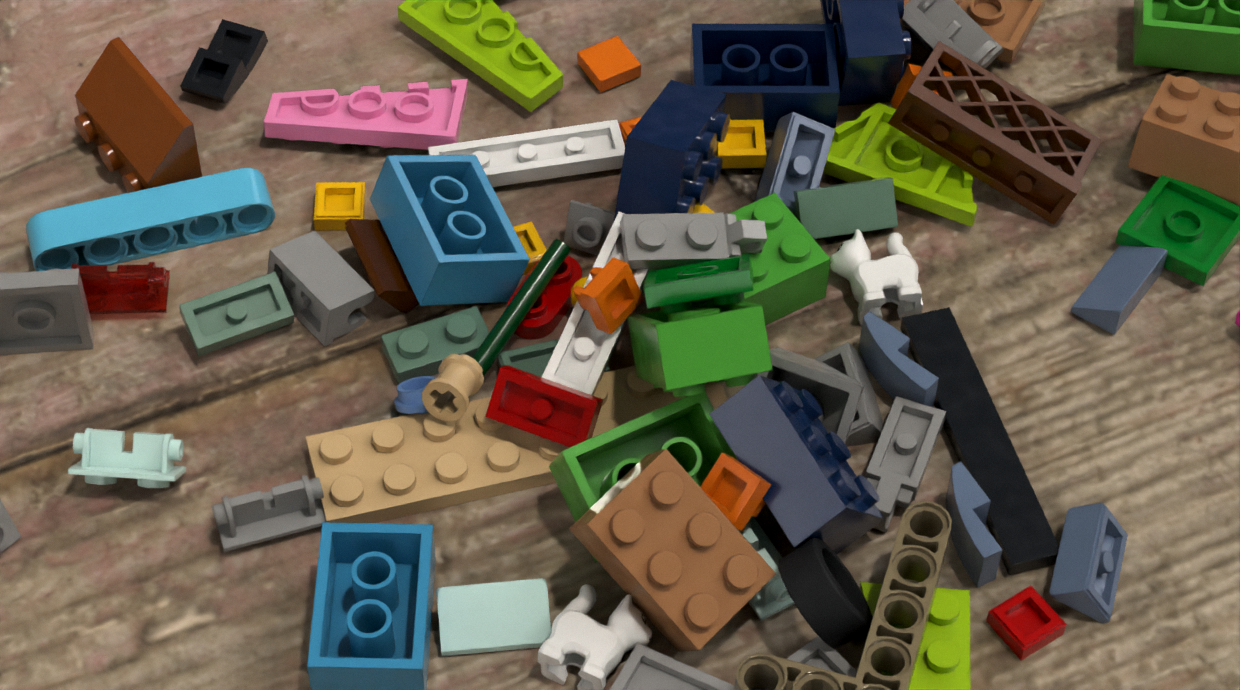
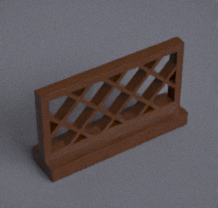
(985, 147)

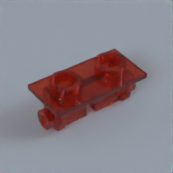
(125, 290)

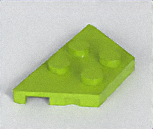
(876, 150)

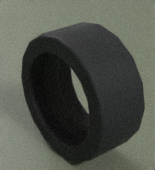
(825, 593)

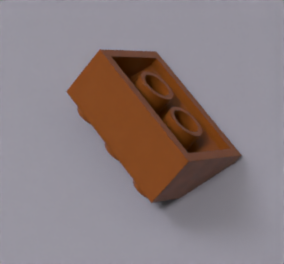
(135, 122)

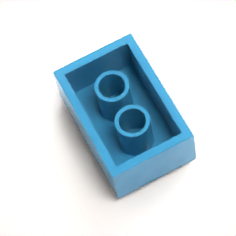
(448, 229)
(372, 607)

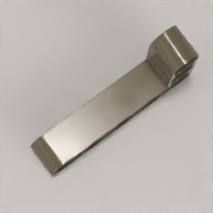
(898, 603)

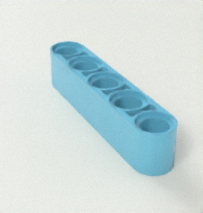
(151, 221)

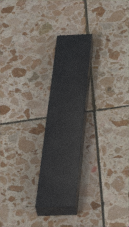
(982, 441)

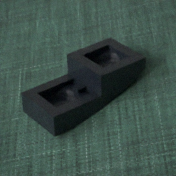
(226, 63)

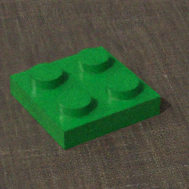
(1186, 222)
(717, 279)

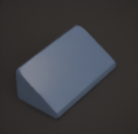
(795, 158)
(1120, 286)
(1089, 561)

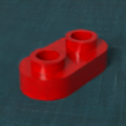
(552, 302)

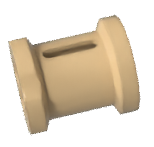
(449, 393)

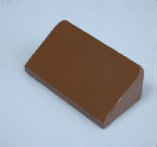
(381, 263)

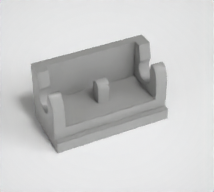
(951, 25)
(320, 286)

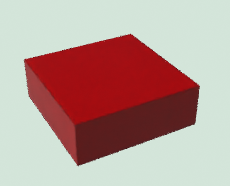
(1026, 622)

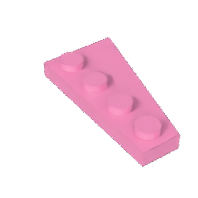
(370, 117)

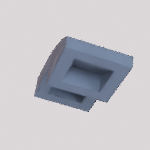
(886, 358)
(972, 540)

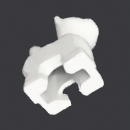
(882, 279)
(590, 645)

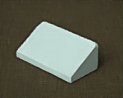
(493, 616)

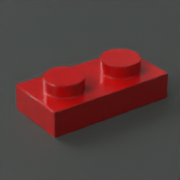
(543, 407)

